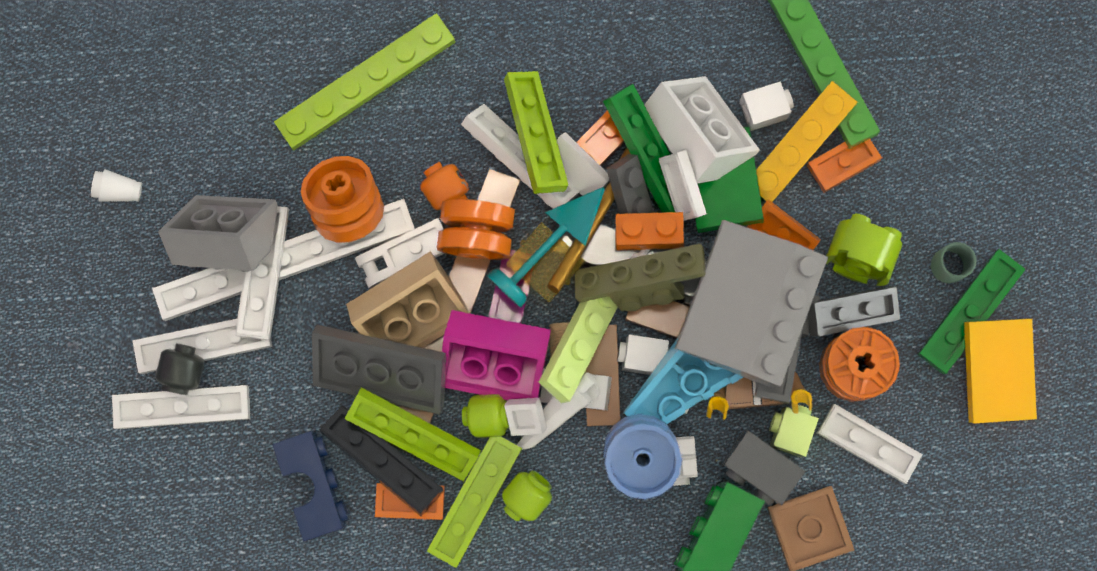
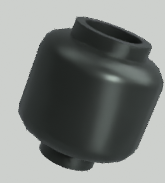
(179, 369)

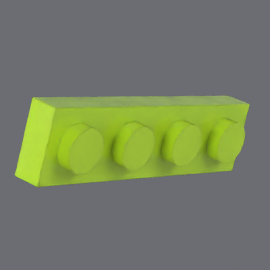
(535, 132)
(412, 434)
(474, 500)

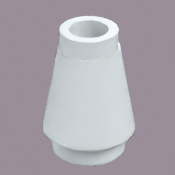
(115, 187)

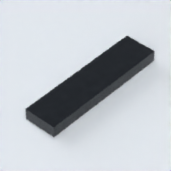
(382, 462)

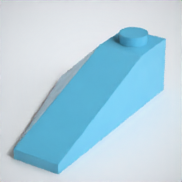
(678, 385)

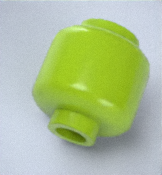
(485, 416)
(527, 496)

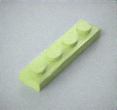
(577, 347)

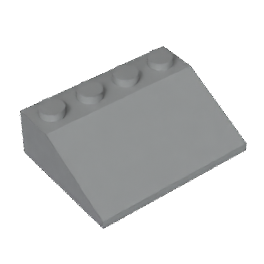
(751, 303)

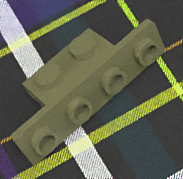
(642, 279)

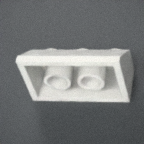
(697, 120)

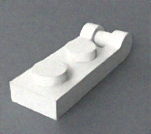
(400, 252)

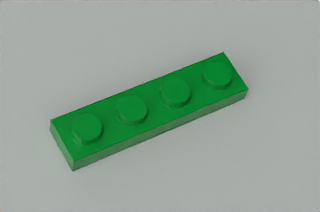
(642, 140)
(975, 304)

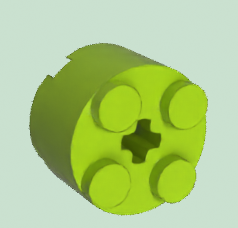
(864, 250)

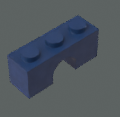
(323, 512)

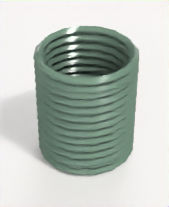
(966, 254)

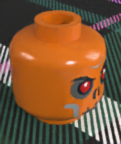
(443, 184)

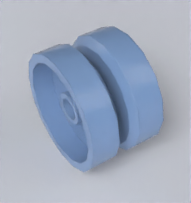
(642, 476)

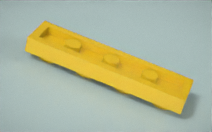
(803, 140)

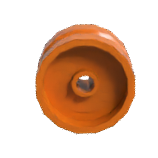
(342, 199)
(475, 229)

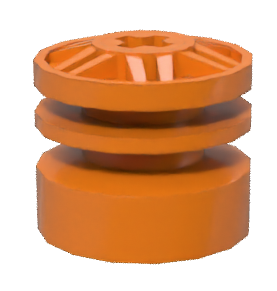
(841, 372)

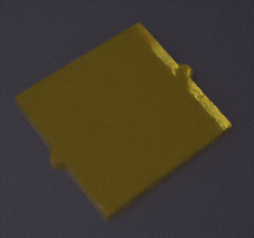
(544, 269)

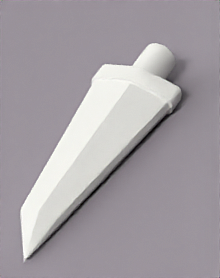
(558, 413)

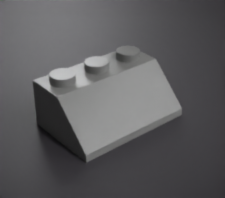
(221, 232)

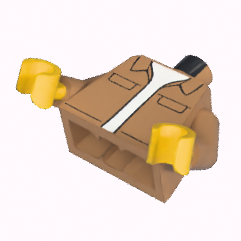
(742, 396)

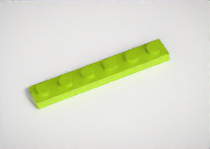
(364, 81)

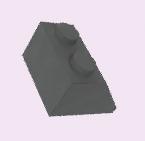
(763, 468)

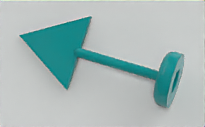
(575, 218)

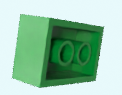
(721, 530)

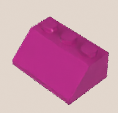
(494, 356)

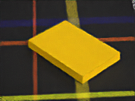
(1000, 370)

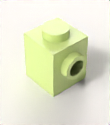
(793, 431)

